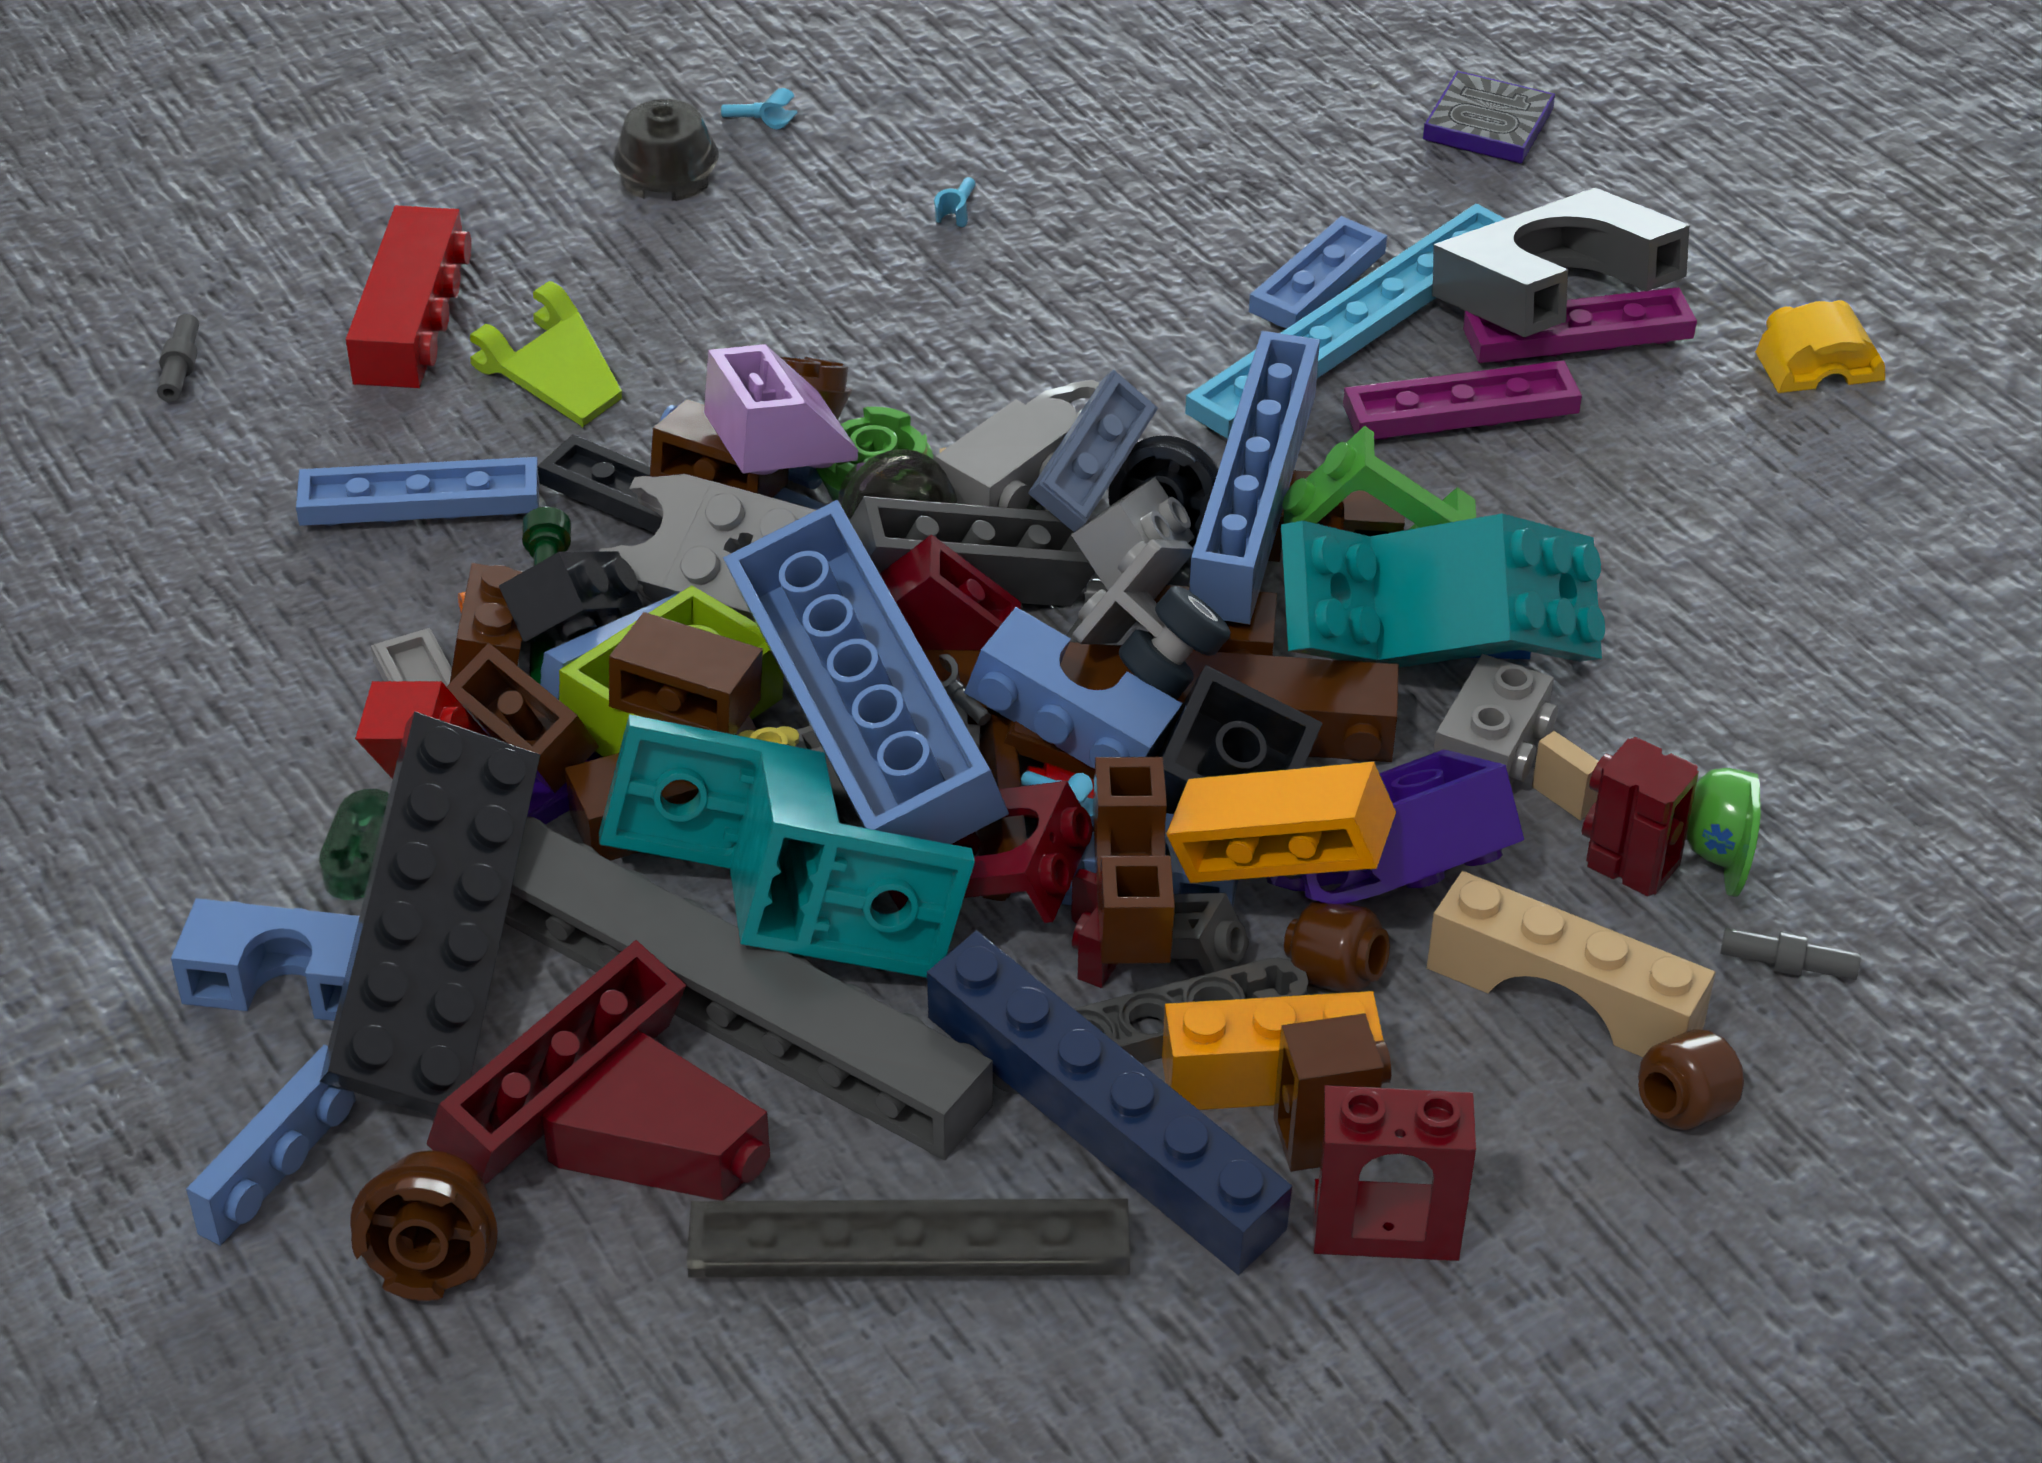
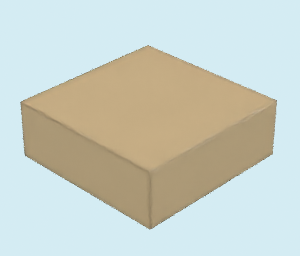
(1564, 774)

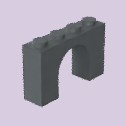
(1516, 269)

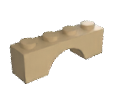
(1498, 934)

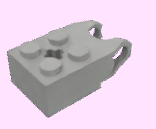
(1011, 448)
(697, 530)

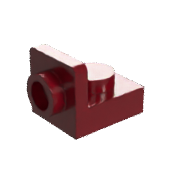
(1086, 933)

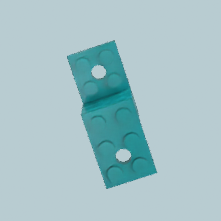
(1442, 592)
(793, 868)

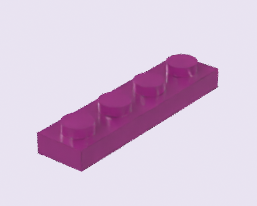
(1590, 325)
(1463, 400)

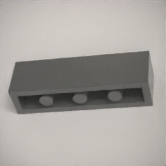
(1016, 548)

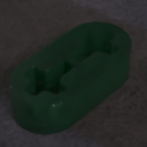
(347, 841)

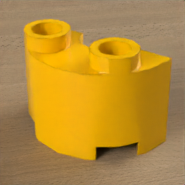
(1815, 342)

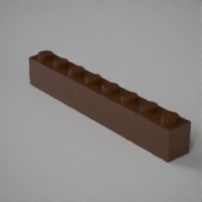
(1349, 697)

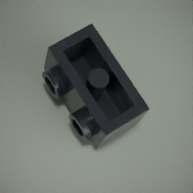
(571, 595)

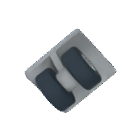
(1175, 623)

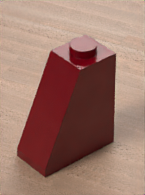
(658, 1125)

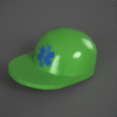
(1726, 823)

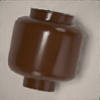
(1338, 946)
(1690, 1079)

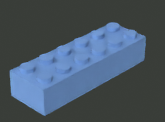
(865, 681)

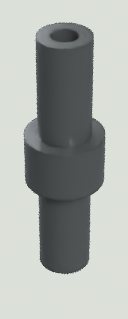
(178, 357)
(1790, 953)

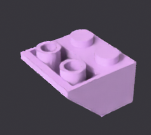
(770, 413)

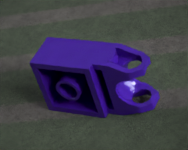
(1446, 815)

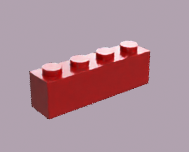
(407, 297)

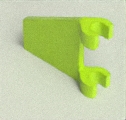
(557, 366)

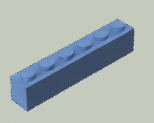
(1254, 475)

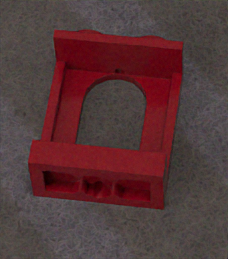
(1044, 861)
(1394, 1216)

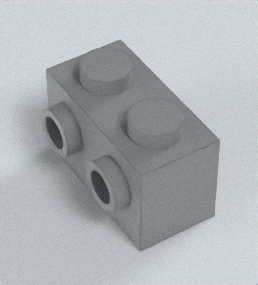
(1135, 518)
(1500, 715)

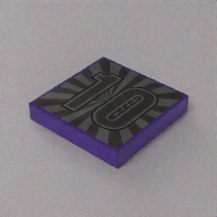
(1489, 116)

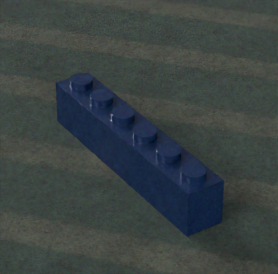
(1110, 1102)

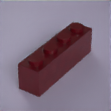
(503, 1104)

